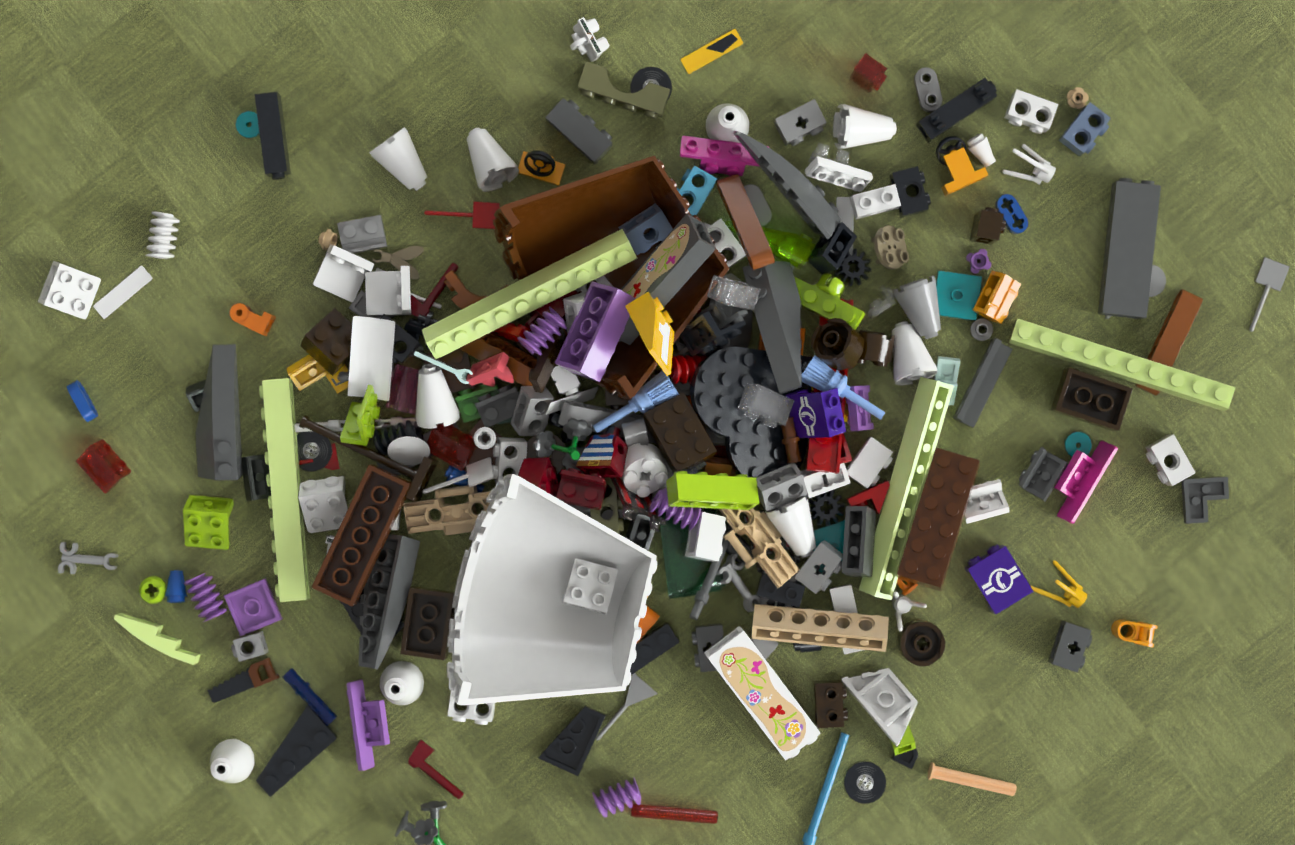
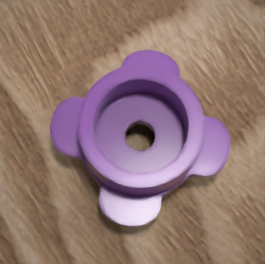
(984, 264)

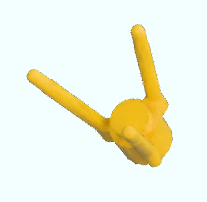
(1074, 594)

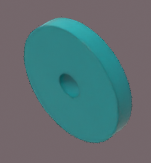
(241, 124)
(1082, 438)

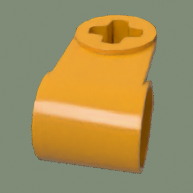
(1138, 632)

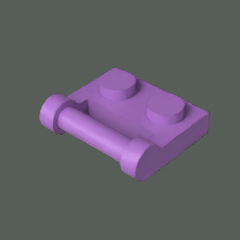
(858, 417)

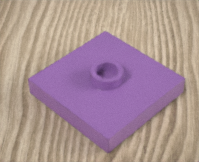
(253, 607)

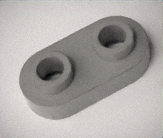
(927, 89)

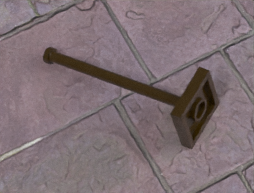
(419, 477)

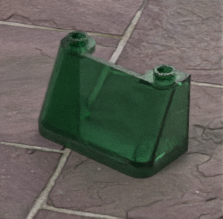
(684, 573)

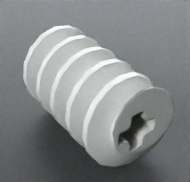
(163, 236)

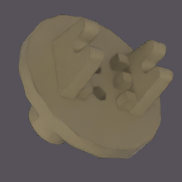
(890, 247)

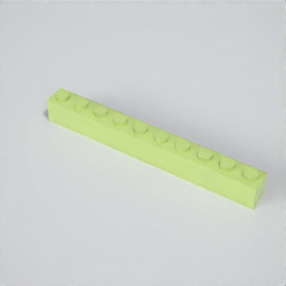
(529, 294)
(1122, 365)
(285, 485)
(907, 485)

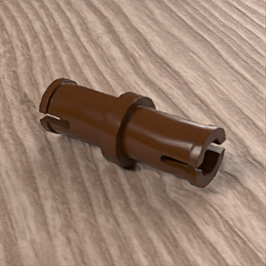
(790, 441)

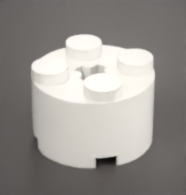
(644, 469)

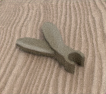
(398, 258)

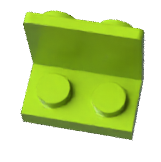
(361, 419)
(207, 522)

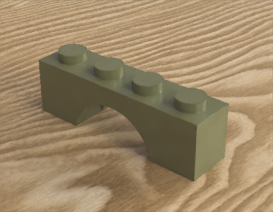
(650, 99)

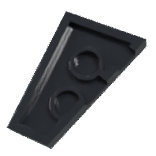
(575, 741)

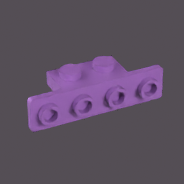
(368, 724)

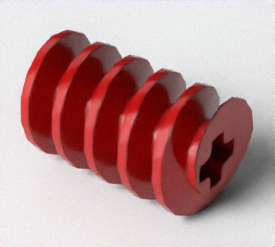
(684, 368)

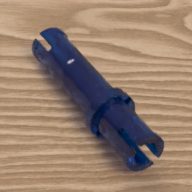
(309, 696)

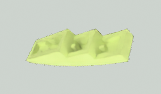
(151, 635)

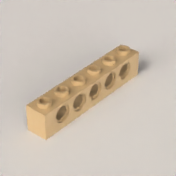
(820, 627)

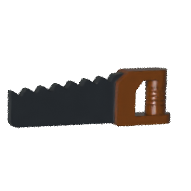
(244, 681)

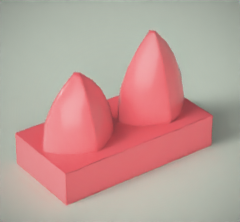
(488, 369)

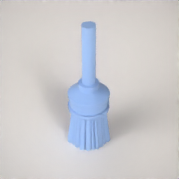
(824, 378)
(648, 397)

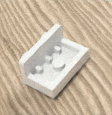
(986, 502)

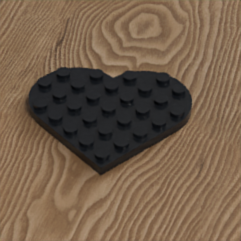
(716, 395)

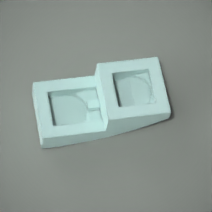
(948, 373)

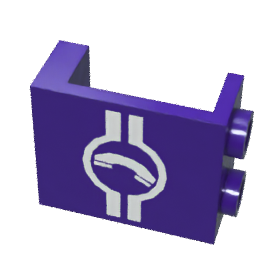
(817, 413)
(998, 578)

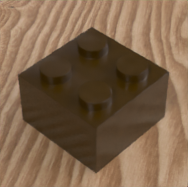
(330, 341)

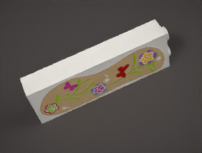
(762, 693)

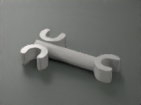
(70, 558)
(729, 573)

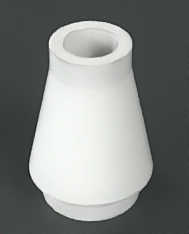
(981, 149)
(479, 435)

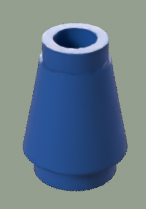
(175, 588)

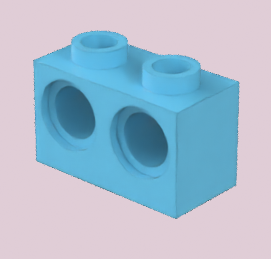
(698, 194)

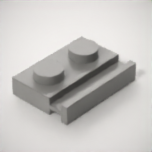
(362, 234)

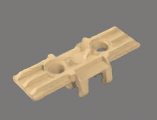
(454, 518)
(764, 536)

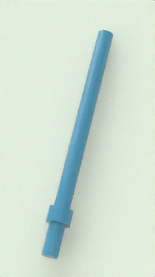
(810, 836)

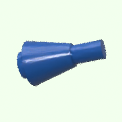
(453, 472)

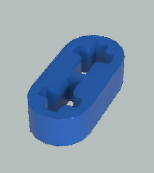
(1016, 211)
(82, 401)

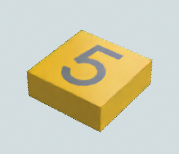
(335, 382)

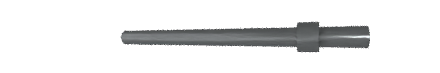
(701, 597)

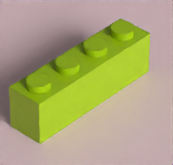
(712, 491)

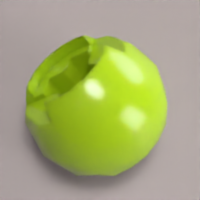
(149, 597)

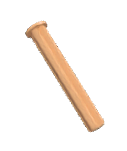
(971, 780)

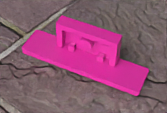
(717, 155)
(1081, 479)

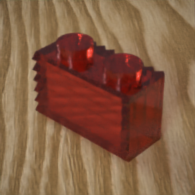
(869, 73)

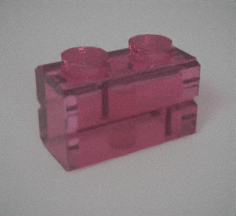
(404, 390)

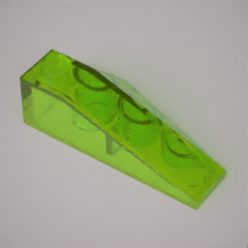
(786, 245)

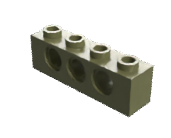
(610, 503)

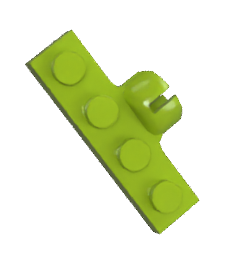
(825, 300)

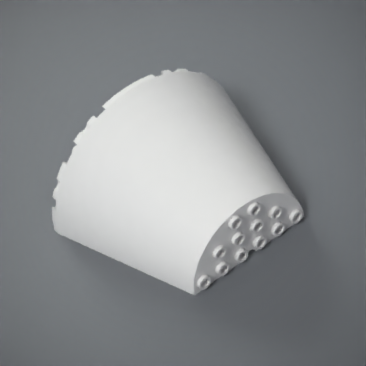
(509, 618)

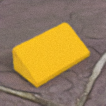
(306, 372)

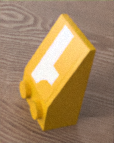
(654, 328)

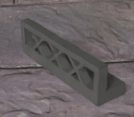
(982, 383)

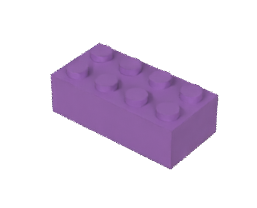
(595, 331)

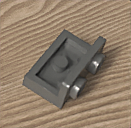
(1042, 474)

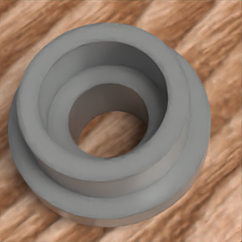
(976, 334)

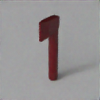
(423, 309)
(417, 759)

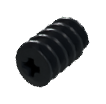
(382, 441)

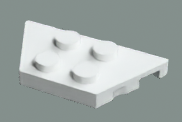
(884, 700)

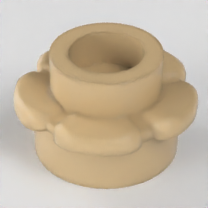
(1071, 98)
(327, 238)

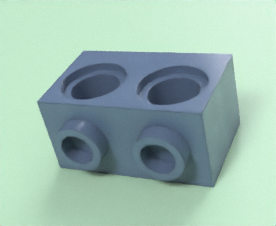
(1082, 127)

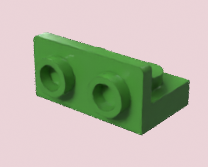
(467, 400)

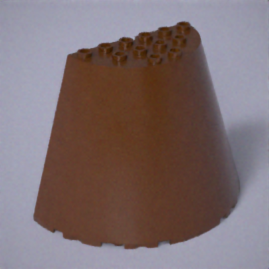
(575, 215)

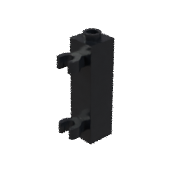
(957, 109)
(272, 135)

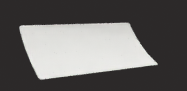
(371, 356)

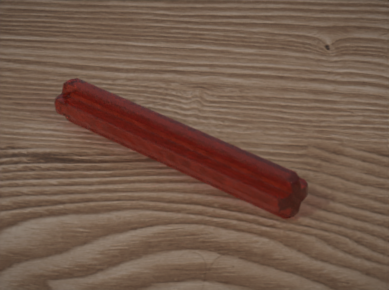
(673, 813)

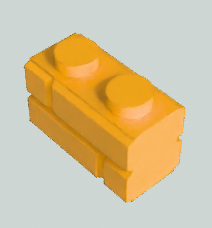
(997, 297)

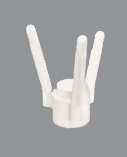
(1043, 170)
(902, 605)

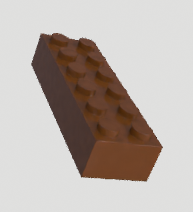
(938, 519)
(361, 535)

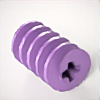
(542, 332)
(685, 514)
(205, 596)
(617, 798)

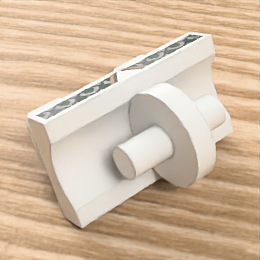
(585, 40)

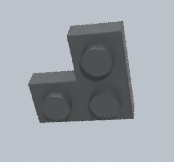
(1197, 492)

